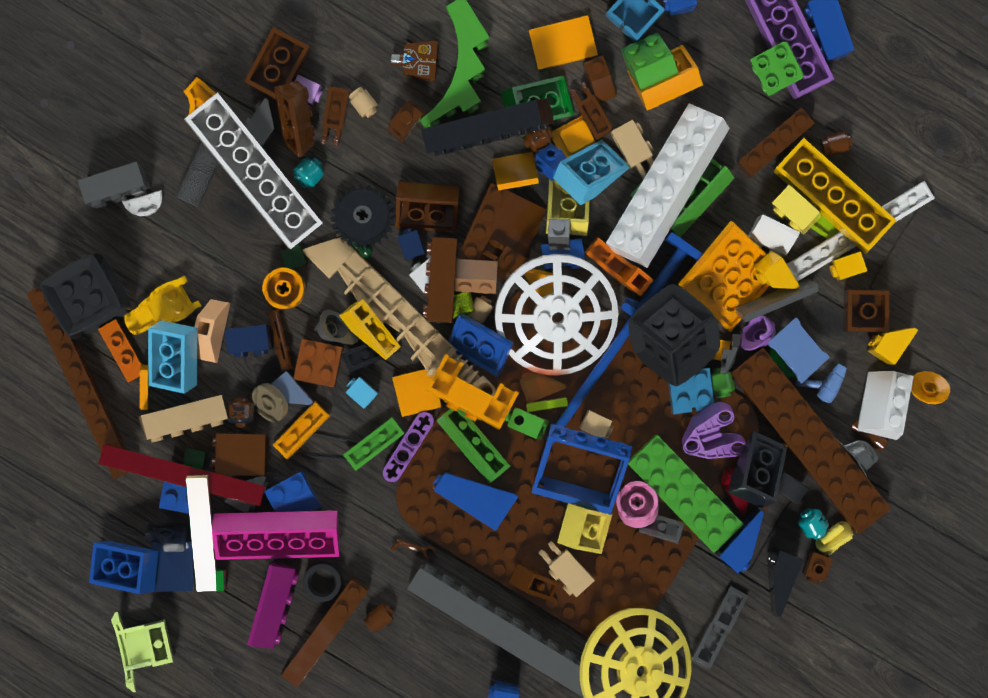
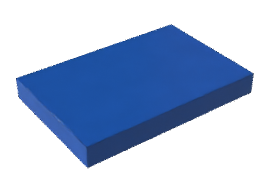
(480, 344)

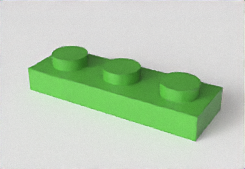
(373, 444)

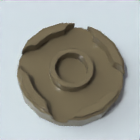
(270, 402)

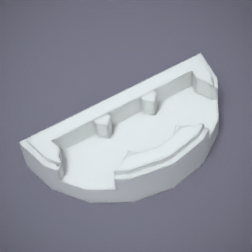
(145, 204)

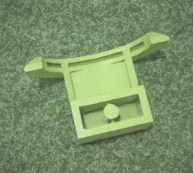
(142, 646)

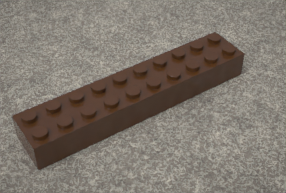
(809, 440)

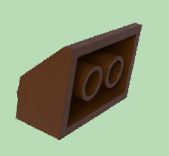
(295, 117)
(427, 207)

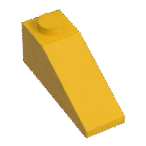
(369, 328)

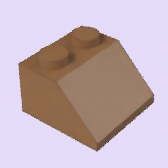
(476, 276)

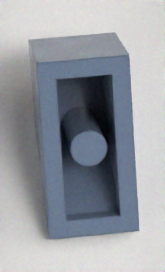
(292, 390)

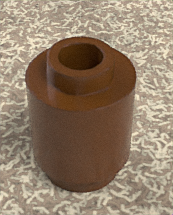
(836, 143)
(379, 617)

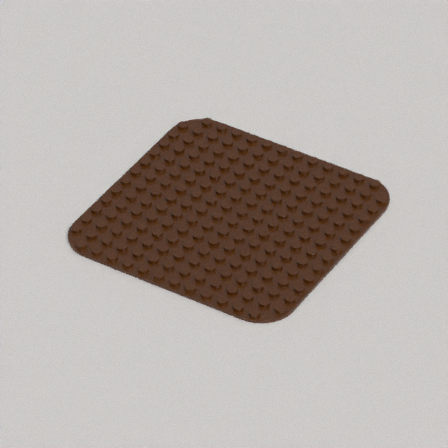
(633, 565)

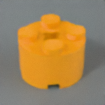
(274, 295)

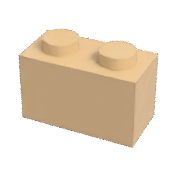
(596, 425)

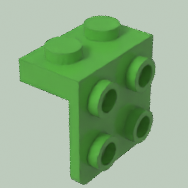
(777, 68)

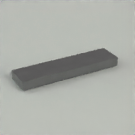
(776, 300)

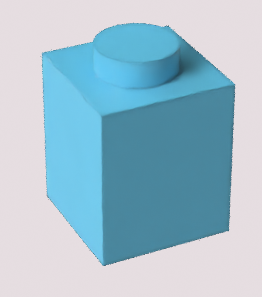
(361, 392)

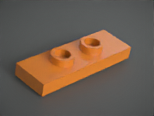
(121, 350)

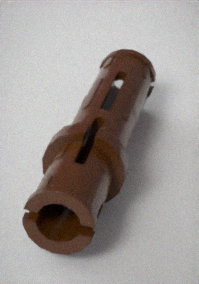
(273, 317)

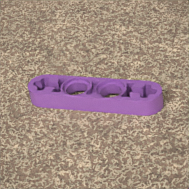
(406, 445)

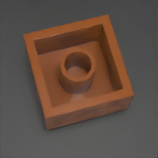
(318, 363)

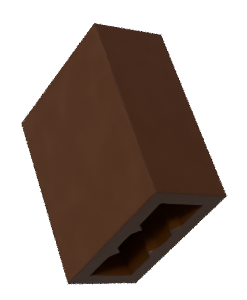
(240, 454)

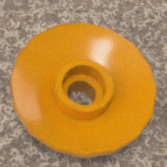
(930, 387)

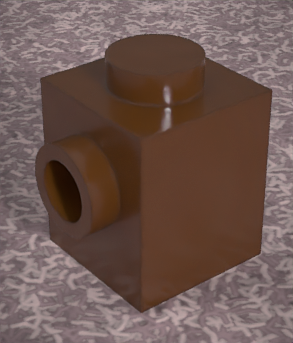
(817, 567)

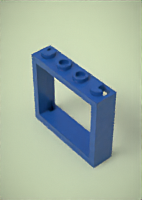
(576, 494)

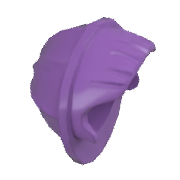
(757, 333)

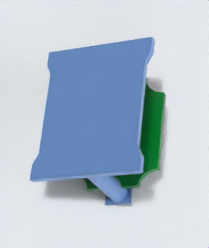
(796, 352)

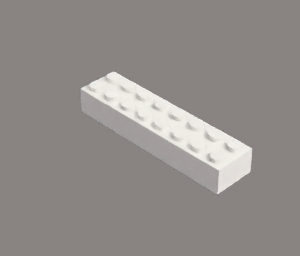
(253, 171)
(668, 185)

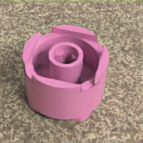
(626, 502)

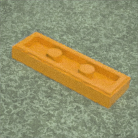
(301, 430)

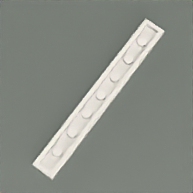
(840, 244)

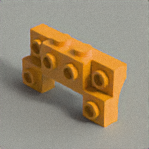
(469, 398)

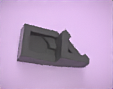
(729, 356)

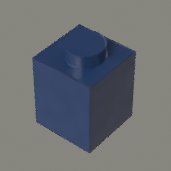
(410, 244)

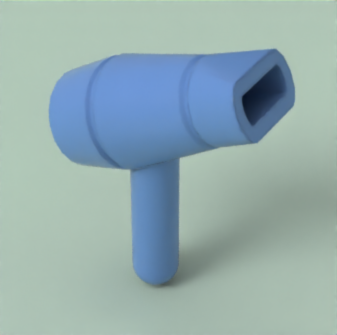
(829, 387)

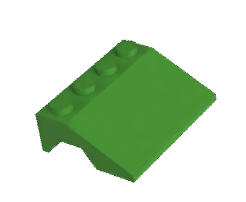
(708, 188)

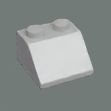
(773, 235)

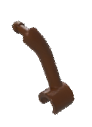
(411, 546)

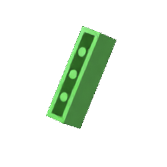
(473, 444)

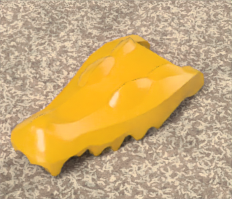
(165, 303)

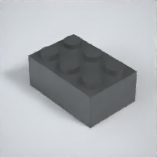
(114, 185)

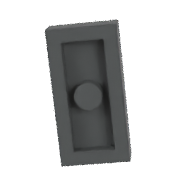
(665, 529)

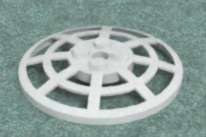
(551, 304)

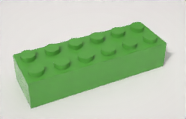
(685, 493)

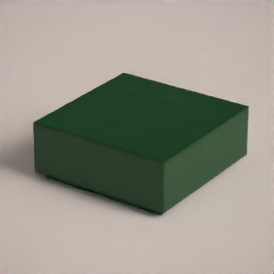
(293, 257)
(194, 458)

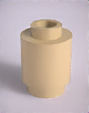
(363, 102)
(482, 309)

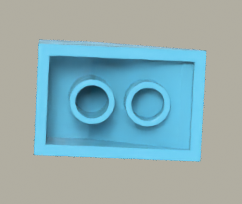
(590, 171)

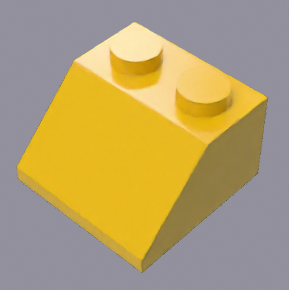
(891, 345)

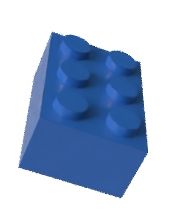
(123, 567)

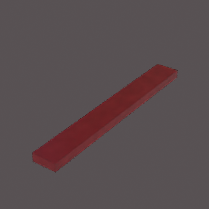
(177, 473)

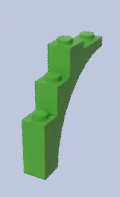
(469, 68)

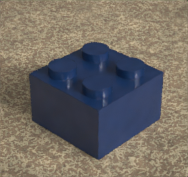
(249, 339)

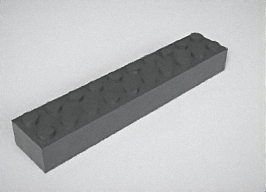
(499, 628)

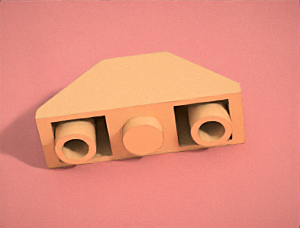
(210, 329)

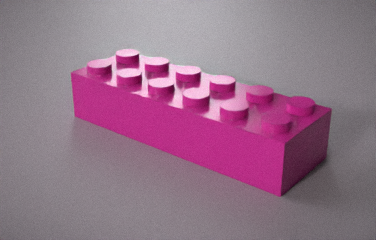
(276, 535)

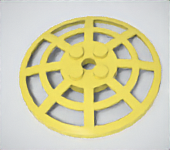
(634, 658)

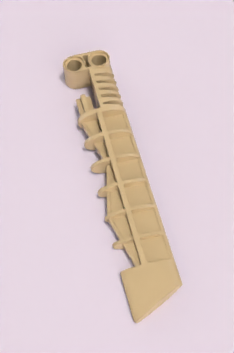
(390, 307)

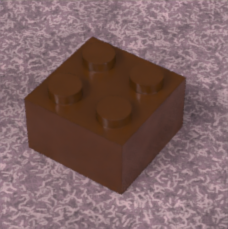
(866, 311)

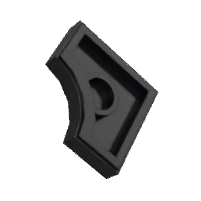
(169, 535)

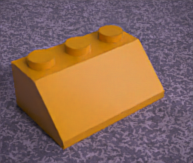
(685, 80)

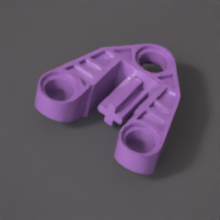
(705, 430)

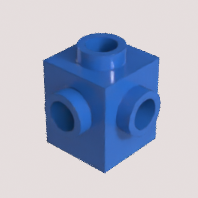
(548, 160)

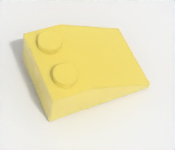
(564, 206)

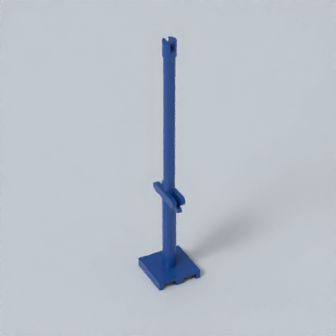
(630, 307)

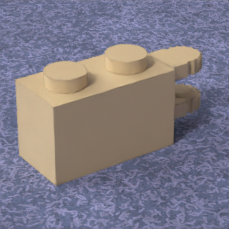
(633, 146)
(568, 570)

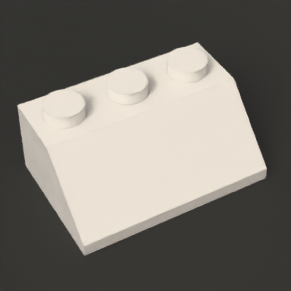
(885, 403)

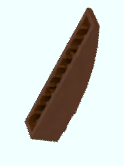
(325, 632)

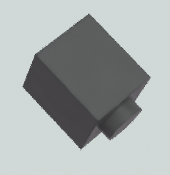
(559, 234)

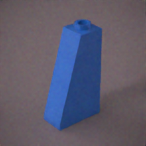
(476, 498)

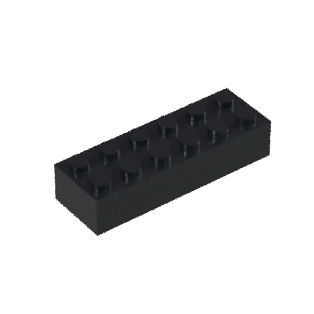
(488, 127)

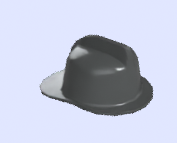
(333, 329)
(861, 453)

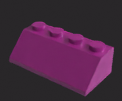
(272, 605)

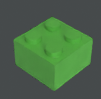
(649, 60)

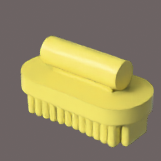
(834, 538)

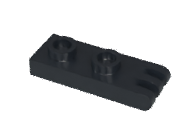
(362, 357)

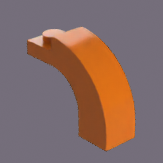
(618, 267)

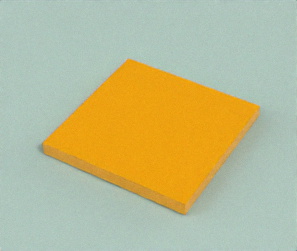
(726, 275)

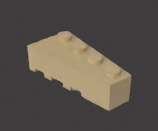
(183, 417)

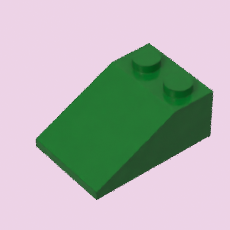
(551, 88)

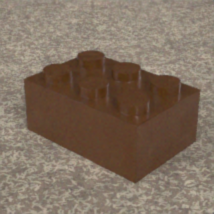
(277, 62)

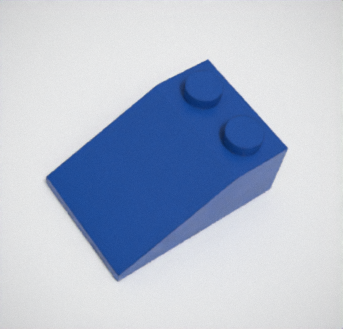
(740, 546)

